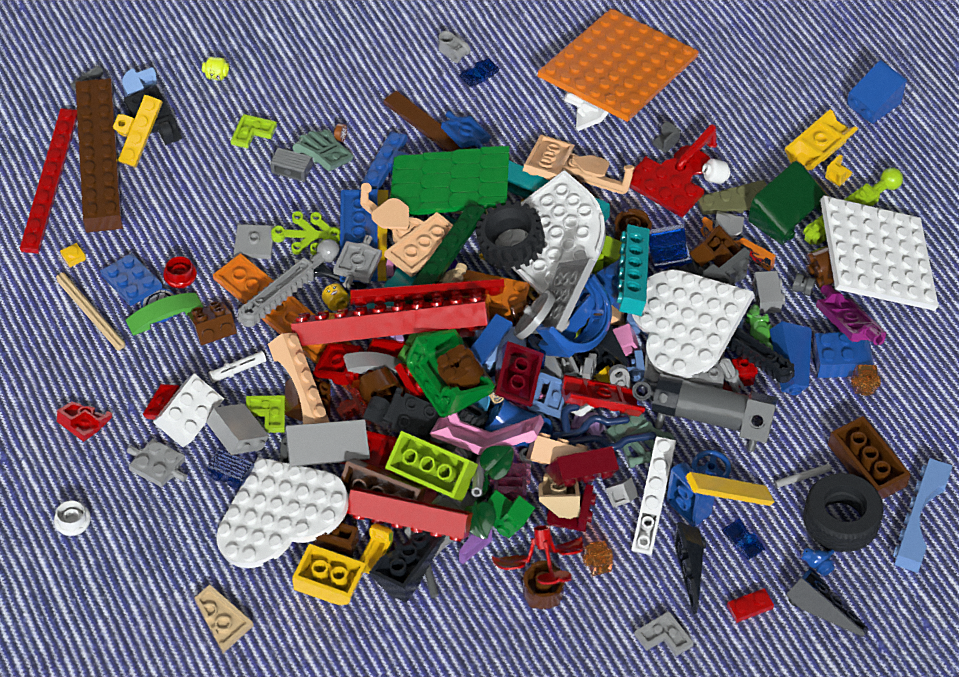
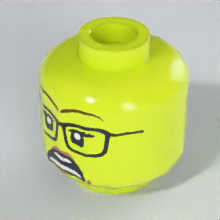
(215, 68)

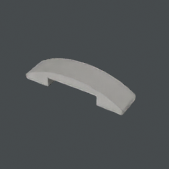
(363, 361)

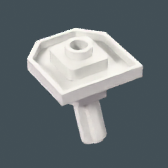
(586, 112)

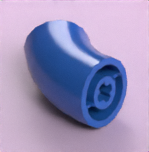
(507, 414)

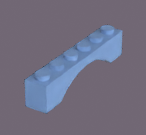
(913, 546)

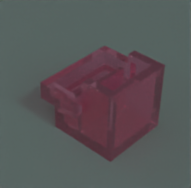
(515, 481)

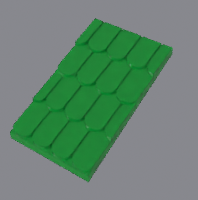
(451, 180)

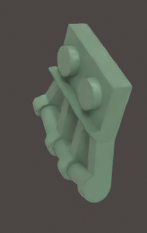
(323, 149)
(635, 426)

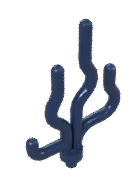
(572, 435)

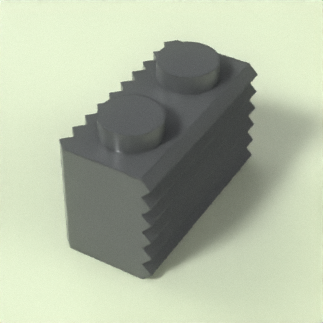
(291, 164)

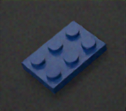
(131, 279)

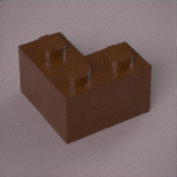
(716, 247)
(340, 540)

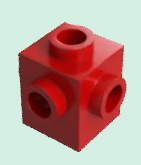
(746, 371)

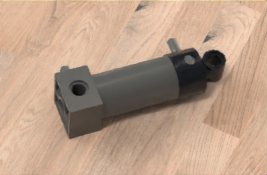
(710, 406)

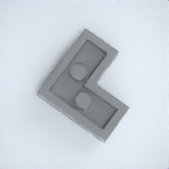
(588, 369)
(664, 629)

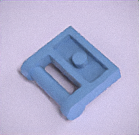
(553, 400)

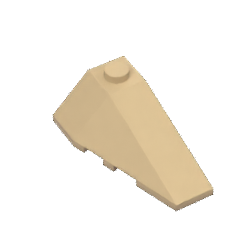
(560, 499)

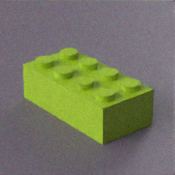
(431, 466)

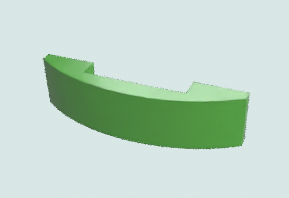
(160, 310)

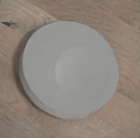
(534, 315)

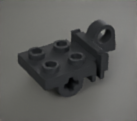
(164, 122)
(403, 414)

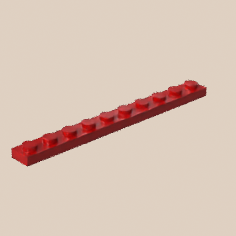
(49, 181)

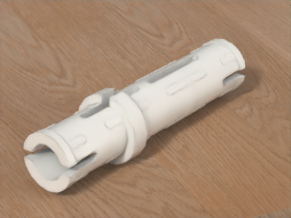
(238, 366)

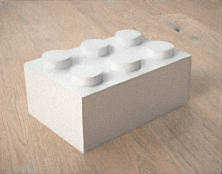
(188, 410)

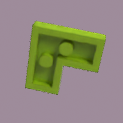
(252, 126)
(272, 408)

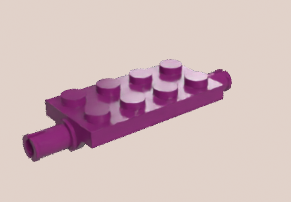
(849, 317)

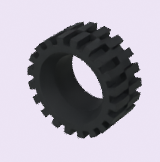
(508, 218)

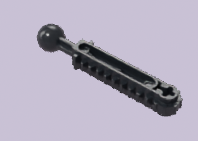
(761, 356)

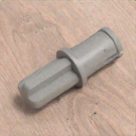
(731, 375)

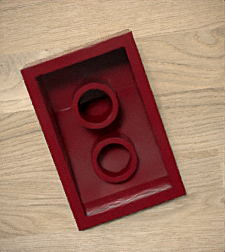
(517, 373)

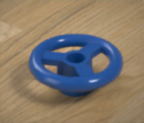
(705, 469)

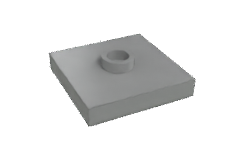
(254, 241)

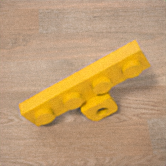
(137, 130)

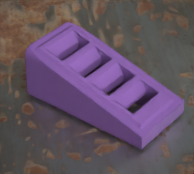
(473, 546)

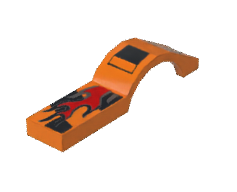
(757, 254)

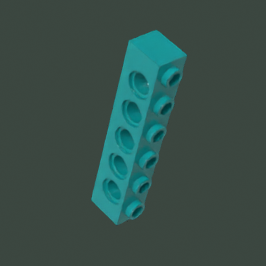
(633, 270)

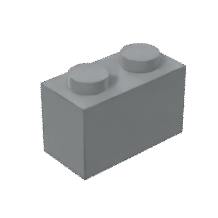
(768, 291)

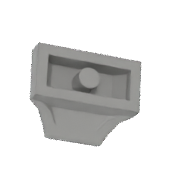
(730, 223)

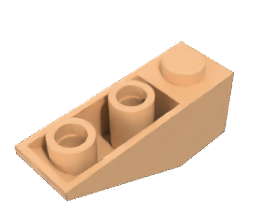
(545, 450)

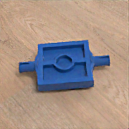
(465, 131)

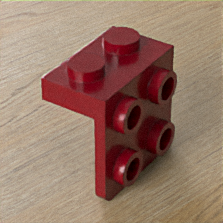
(585, 517)

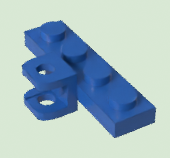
(384, 160)

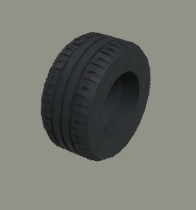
(838, 534)

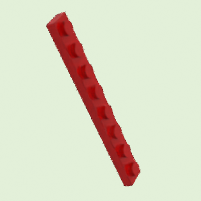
(429, 291)

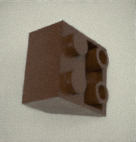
(292, 401)

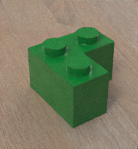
(509, 514)

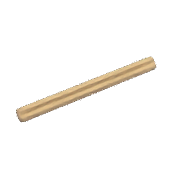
(90, 311)

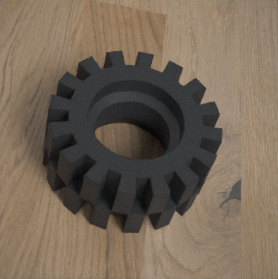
(473, 415)

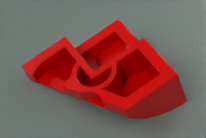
(82, 420)

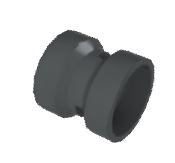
(803, 284)

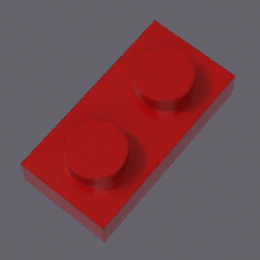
(750, 605)

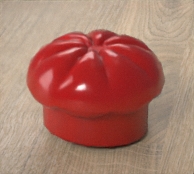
(179, 272)

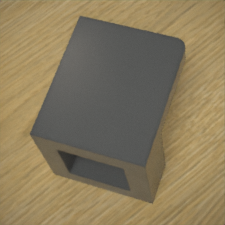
(668, 138)

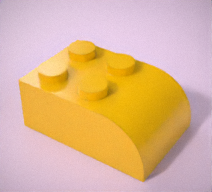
(328, 575)

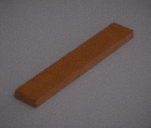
(421, 121)

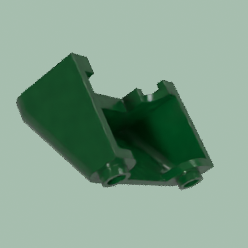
(786, 202)

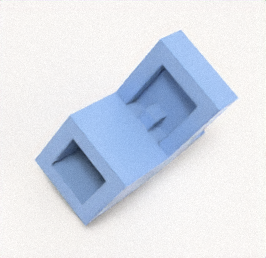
(136, 82)

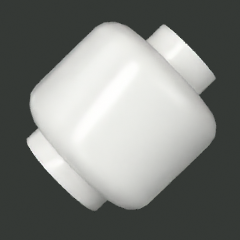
(716, 171)

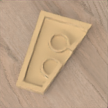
(222, 618)

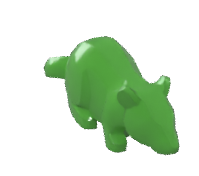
(759, 326)

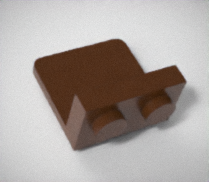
(212, 322)

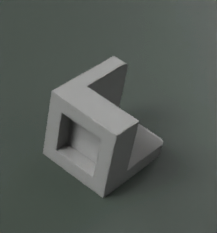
(622, 492)

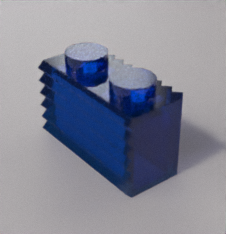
(229, 468)

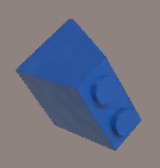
(877, 92)

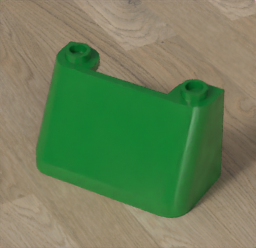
(424, 368)

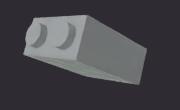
(237, 429)

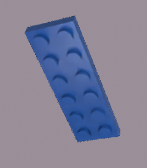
(357, 222)

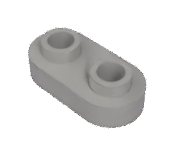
(619, 379)

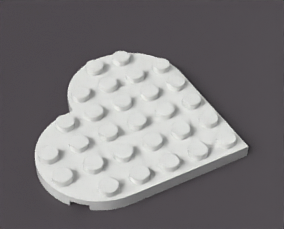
(689, 321)
(279, 508)

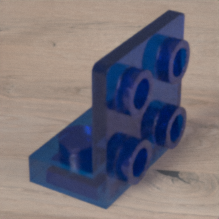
(669, 246)

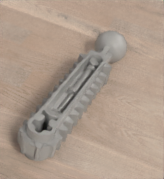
(286, 284)

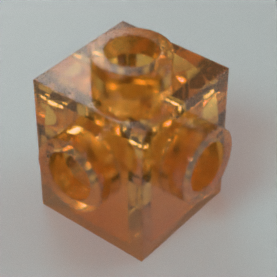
(865, 379)
(598, 558)

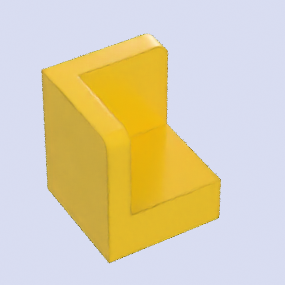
(836, 172)

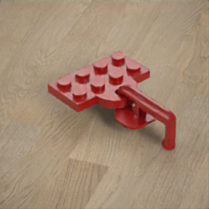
(671, 181)

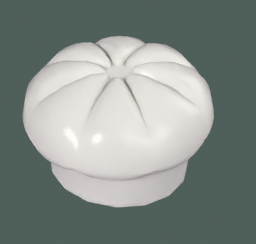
(72, 518)

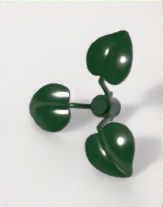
(497, 463)

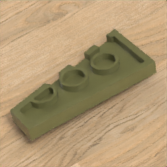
(732, 199)

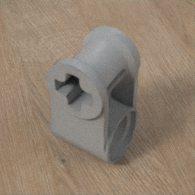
(452, 46)

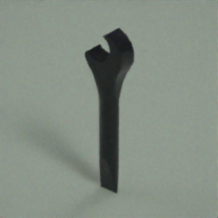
(322, 271)

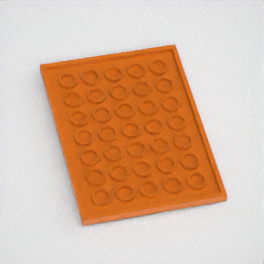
(618, 64)

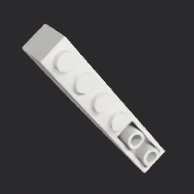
(654, 495)

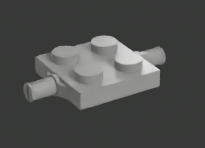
(357, 261)
(157, 463)

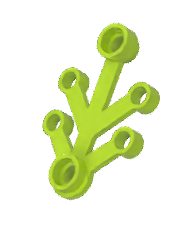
(309, 233)

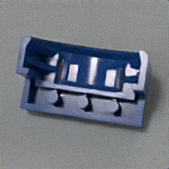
(591, 301)

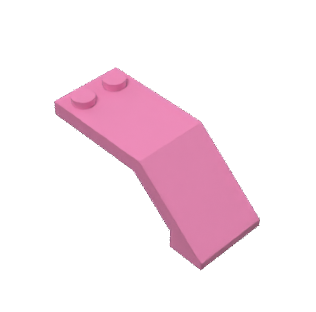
(476, 440)

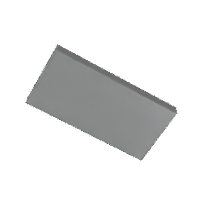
(326, 442)

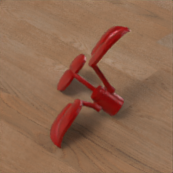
(543, 540)

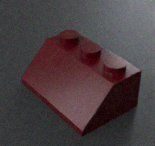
(583, 466)

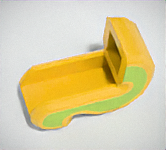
(378, 545)

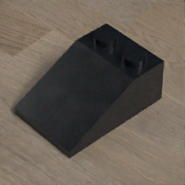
(608, 351)

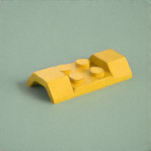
(819, 141)

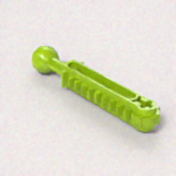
(890, 179)

